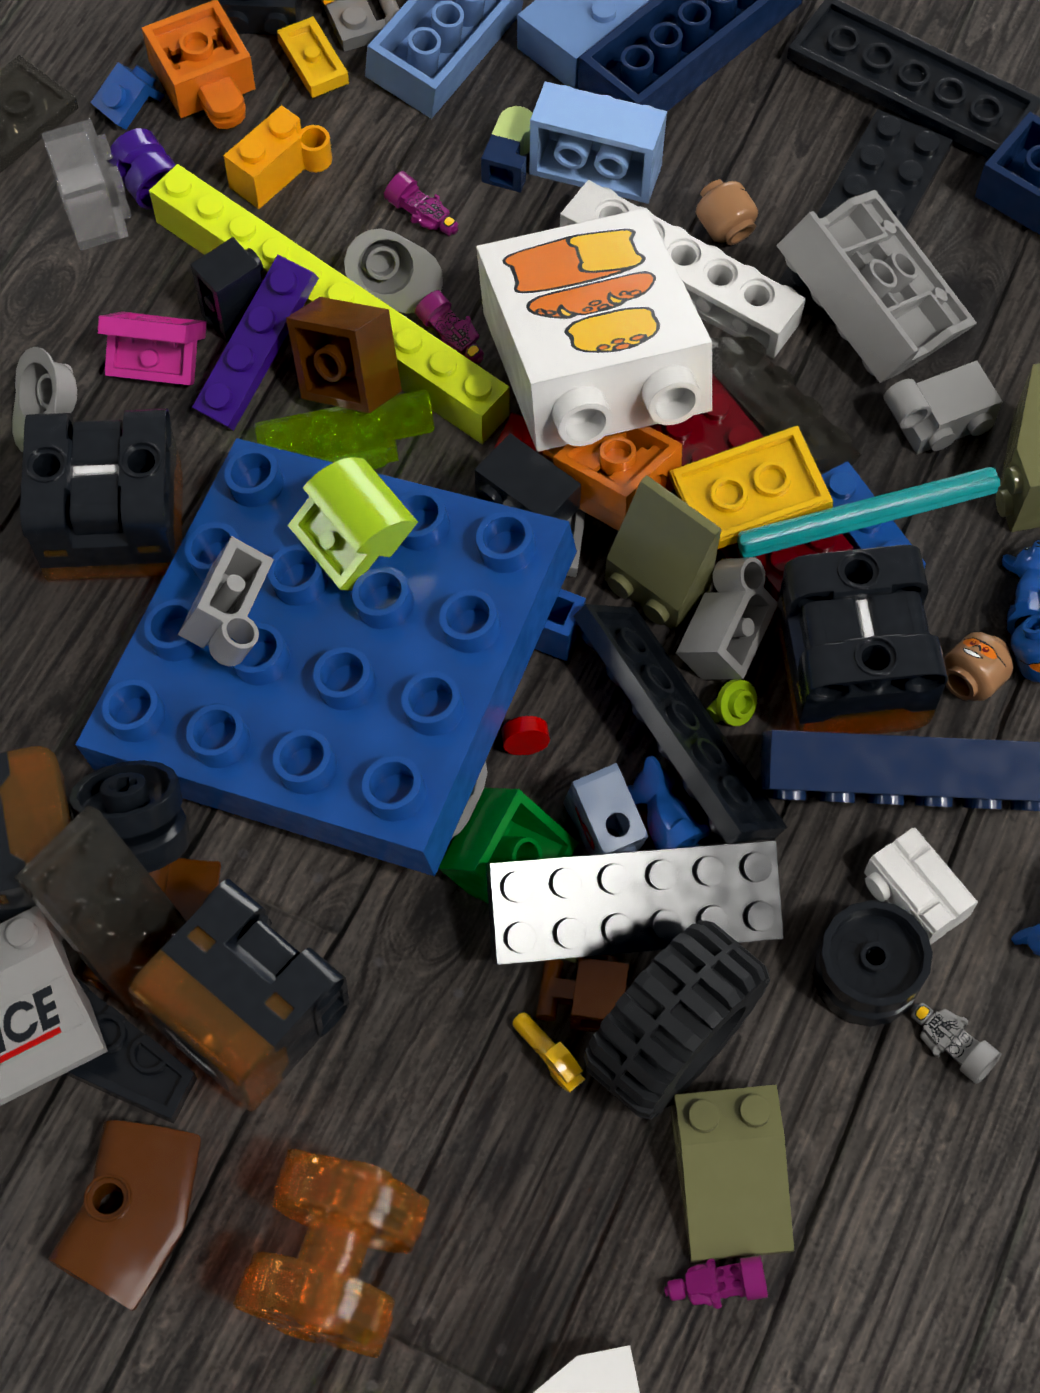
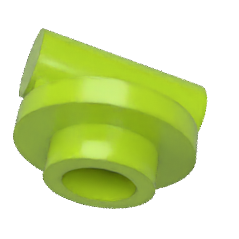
(734, 703)

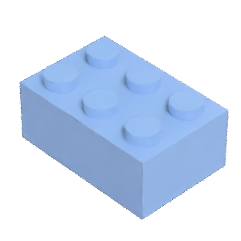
(598, 140)

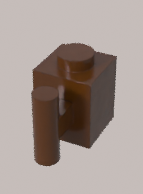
(593, 993)

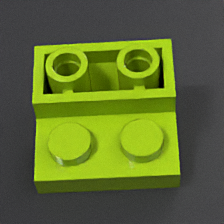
(350, 520)

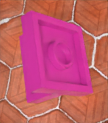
(151, 346)

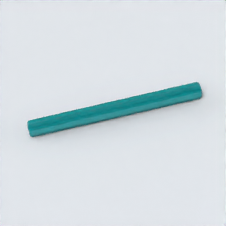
(868, 512)

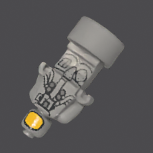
(946, 1033)

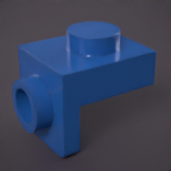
(125, 93)

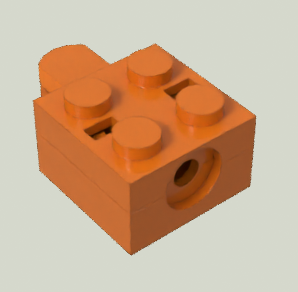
(201, 63)
(615, 466)

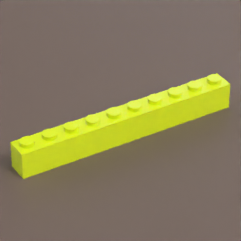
(455, 384)

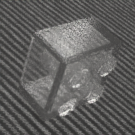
(87, 183)

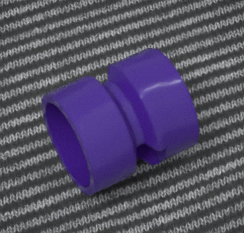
(140, 163)

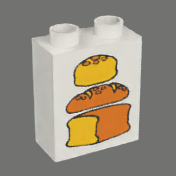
(595, 329)

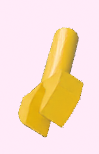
(559, 1060)

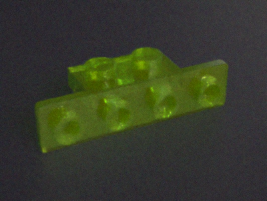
(348, 433)

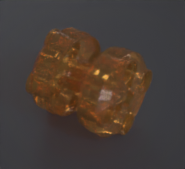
(346, 1212)

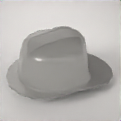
(392, 268)
(41, 389)

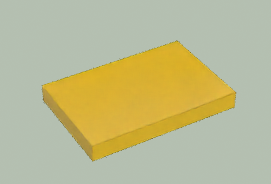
(754, 484)

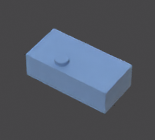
(562, 30)
(435, 47)

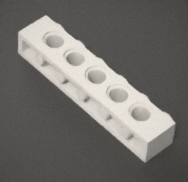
(704, 269)

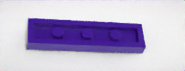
(255, 342)

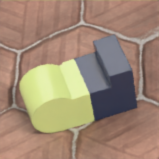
(504, 158)

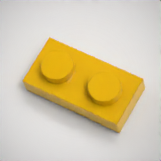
(313, 57)

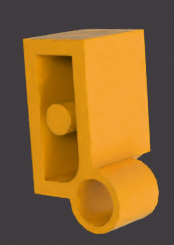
(275, 155)

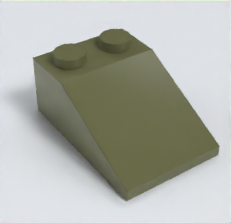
(1020, 479)
(663, 555)
(733, 1173)

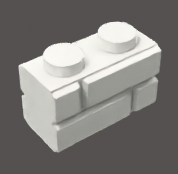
(920, 883)

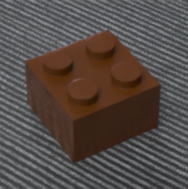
(344, 354)

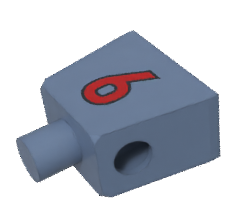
(603, 804)

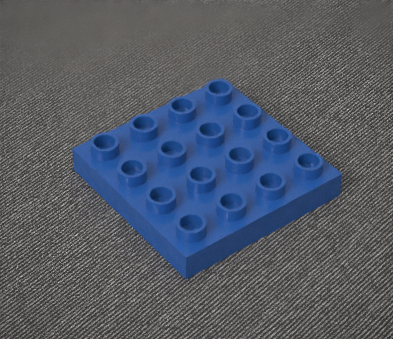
(354, 706)

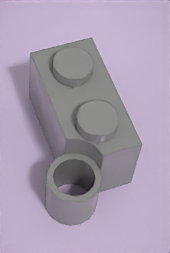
(944, 407)
(225, 602)
(729, 621)

